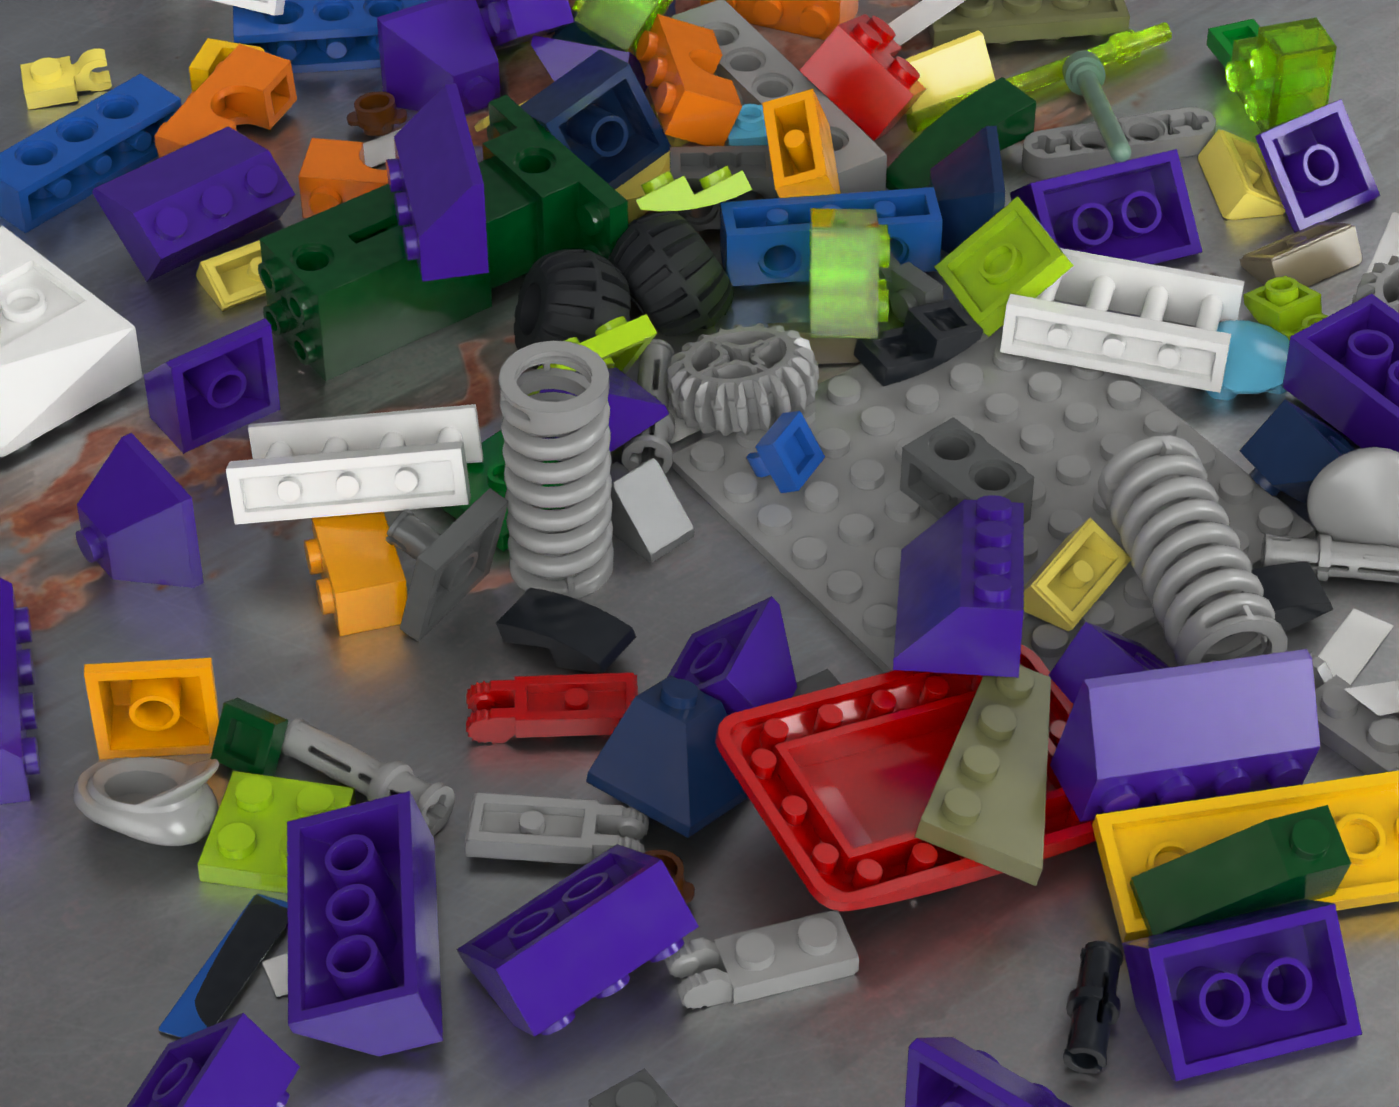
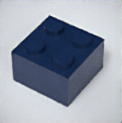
(602, 118)

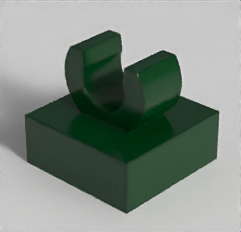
(249, 738)

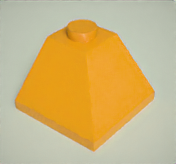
(153, 707)

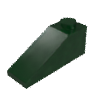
(1245, 872)

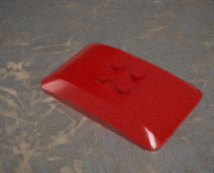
(852, 773)

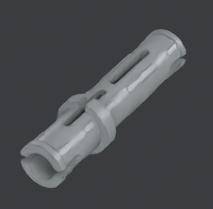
(1333, 557)

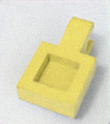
(58, 80)

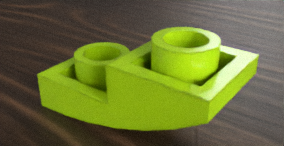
(676, 195)
(1285, 305)

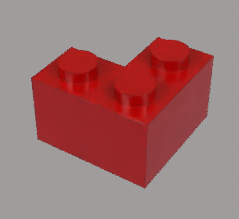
(861, 75)

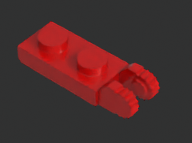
(549, 706)

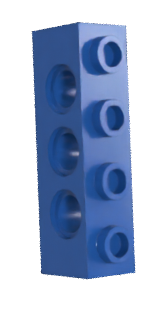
(319, 32)
(82, 152)
(771, 237)

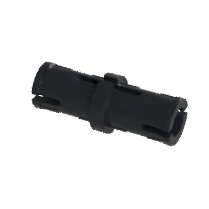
(1093, 1007)

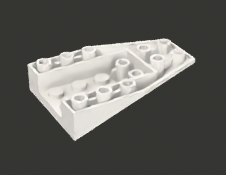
(56, 346)

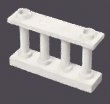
(1122, 342)
(356, 464)

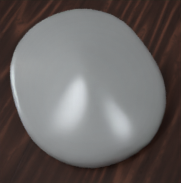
(1358, 497)
(150, 798)

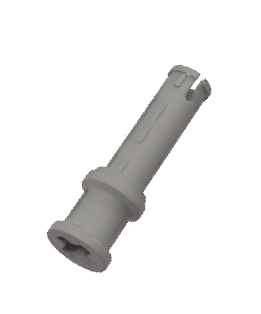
(653, 370)
(366, 773)

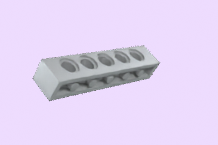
(765, 74)

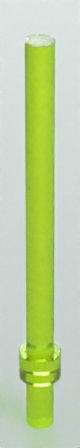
(1119, 48)

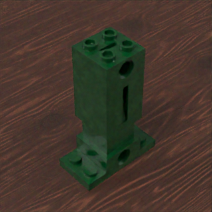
(343, 276)

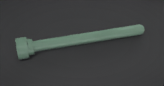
(1085, 77)

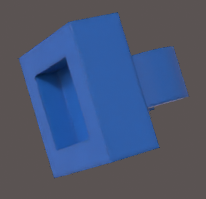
(787, 453)

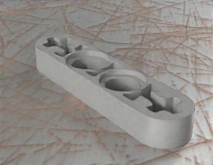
(1063, 149)

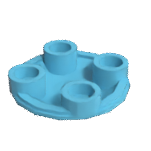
(1254, 360)

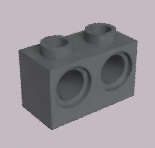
(703, 160)
(960, 465)

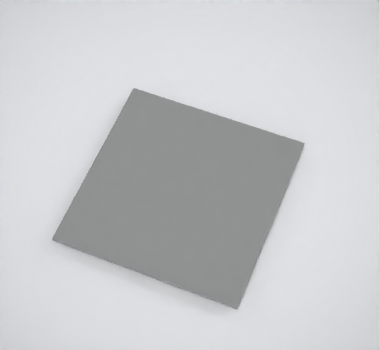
(850, 519)

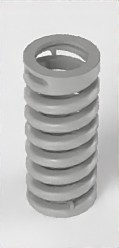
(584, 468)
(1196, 548)

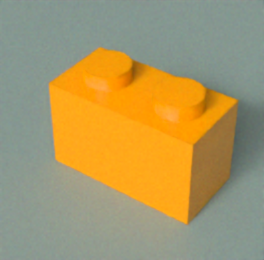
(800, 146)
(358, 572)

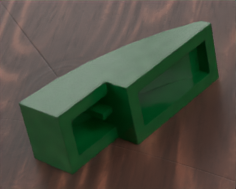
(993, 105)

